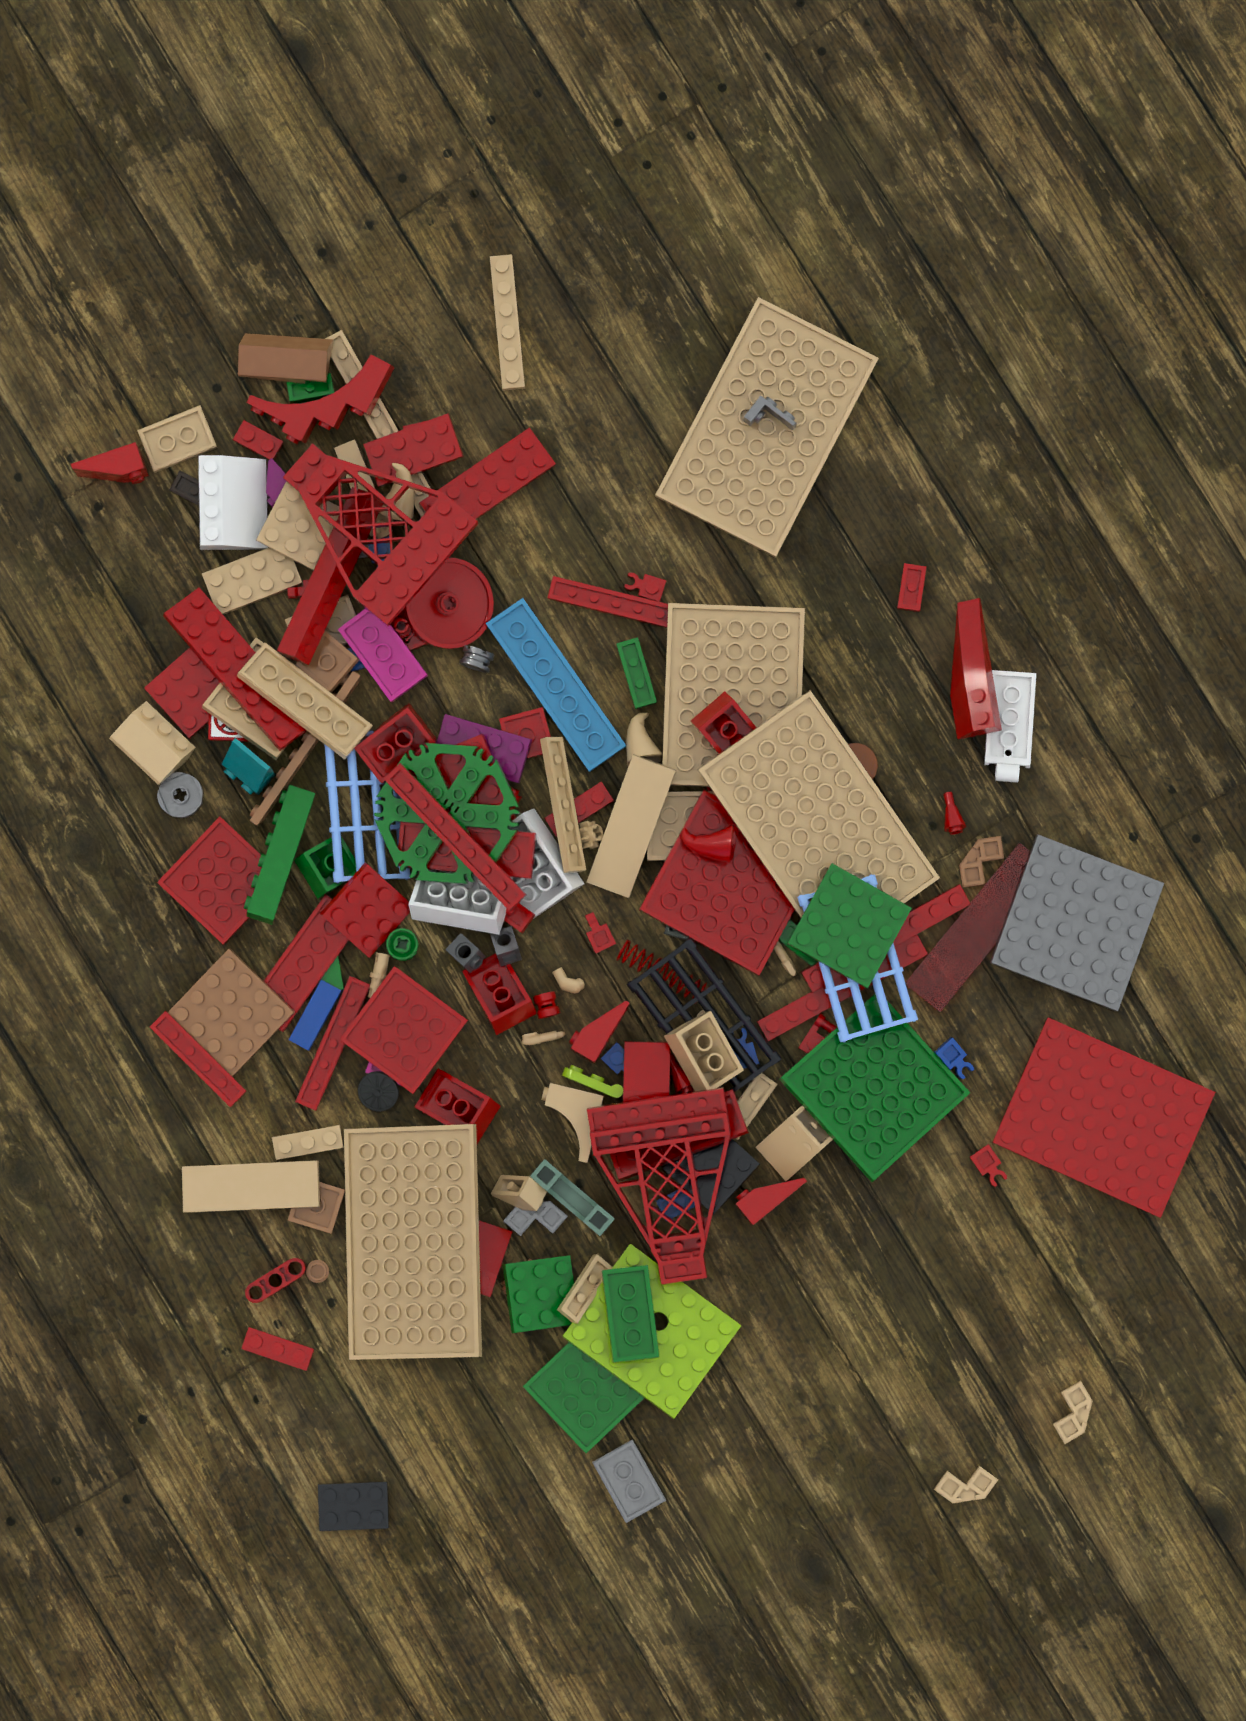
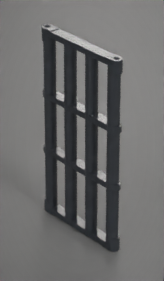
(699, 997)

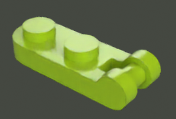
(594, 1082)

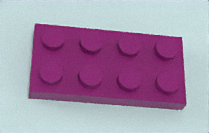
(506, 747)

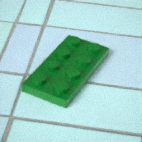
(630, 1314)

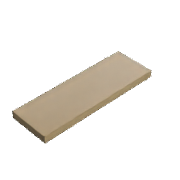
(304, 700)
(631, 826)
(250, 1186)

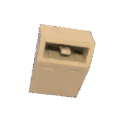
(794, 1143)

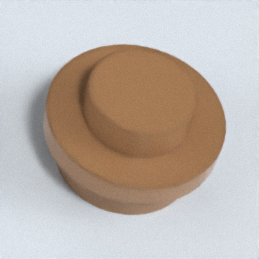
(317, 1271)

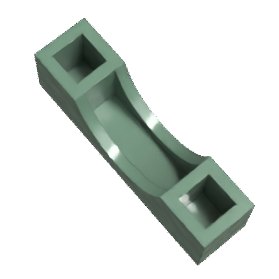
(572, 1197)

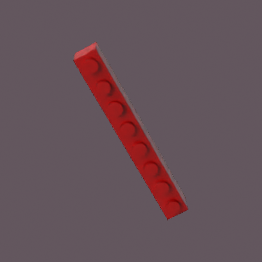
(324, 588)

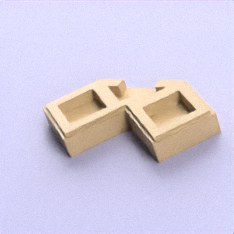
(1075, 1422)
(976, 1488)

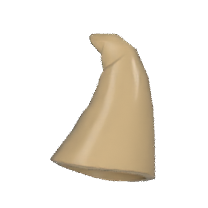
(406, 502)
(639, 742)

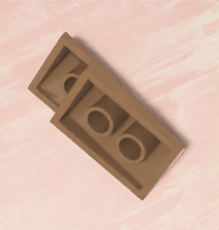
(284, 358)

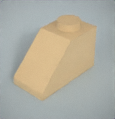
(519, 1192)

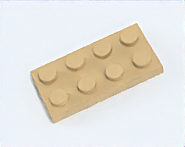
(251, 579)

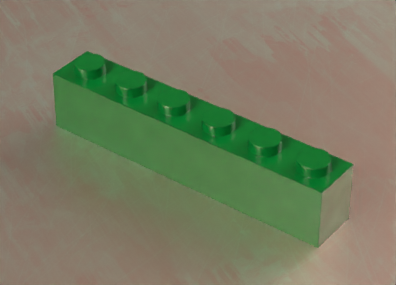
(280, 854)

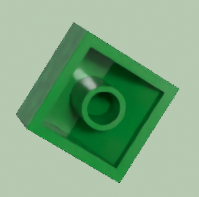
(318, 866)

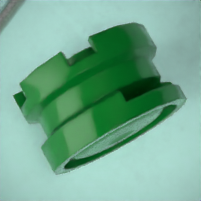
(402, 944)

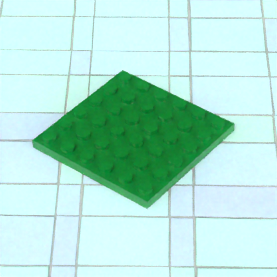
(875, 1089)

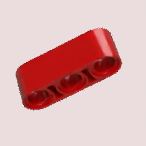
(264, 1281)

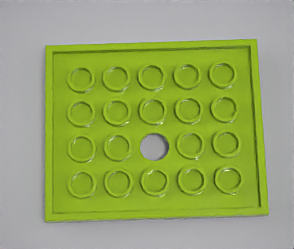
(687, 1346)

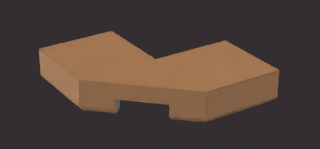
(971, 866)

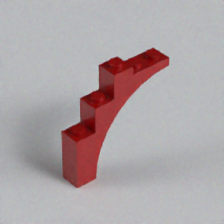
(330, 410)

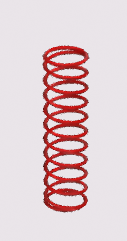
(666, 964)

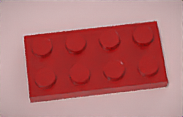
(415, 447)

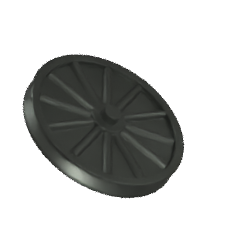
(378, 1091)

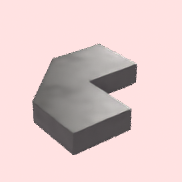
(547, 1215)

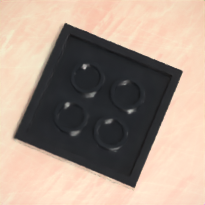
(736, 1170)

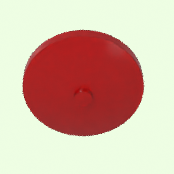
(451, 606)

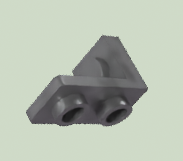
(756, 413)

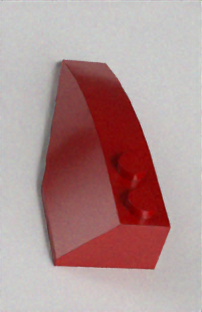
(972, 676)

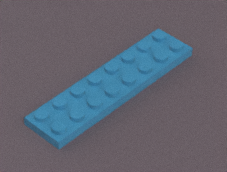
(556, 685)

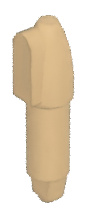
(786, 961)
(535, 1038)

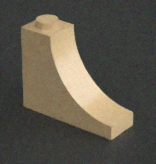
(574, 1105)

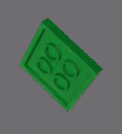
(536, 1292)

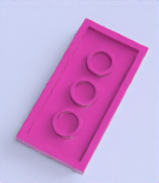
(383, 654)

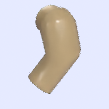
(568, 984)

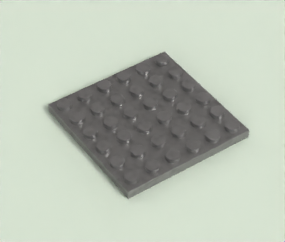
(1077, 923)

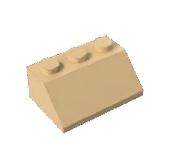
(152, 743)
(704, 1052)

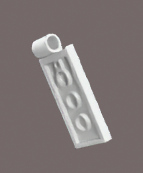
(1016, 710)

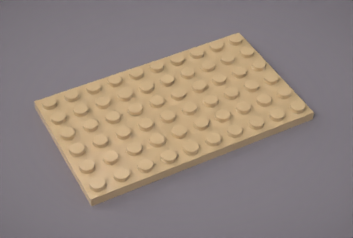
(761, 474)
(812, 805)
(412, 1242)

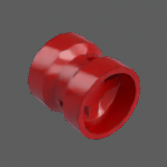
(544, 1000)

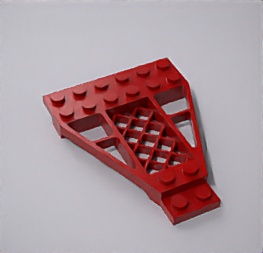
(412, 560)
(660, 1123)

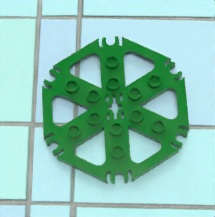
(460, 794)

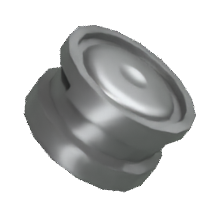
(476, 659)

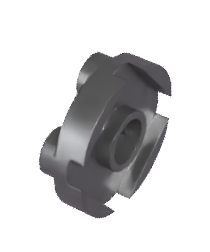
(168, 790)

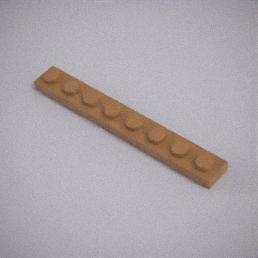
(297, 758)

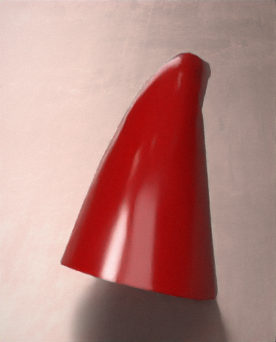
(717, 845)

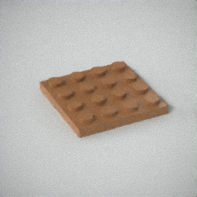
(231, 1012)

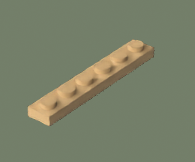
(507, 322)
(563, 804)

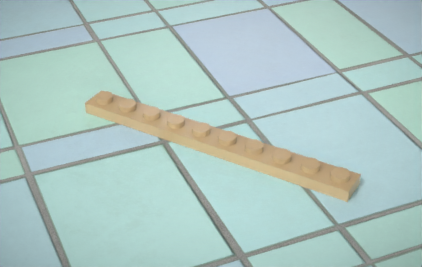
(379, 420)

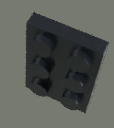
(353, 1506)

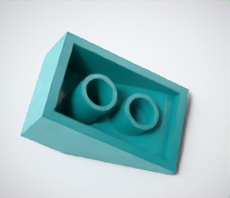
(247, 767)

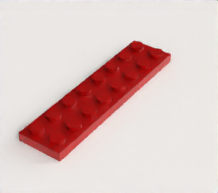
(225, 655)

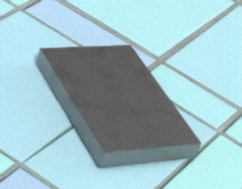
(629, 1481)

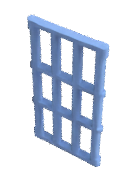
(357, 828)
(831, 989)

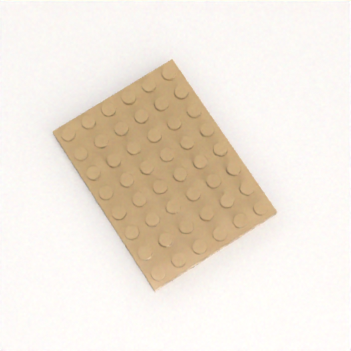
(731, 649)

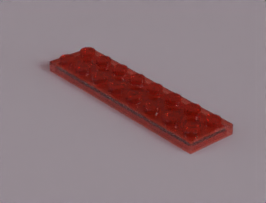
(969, 936)

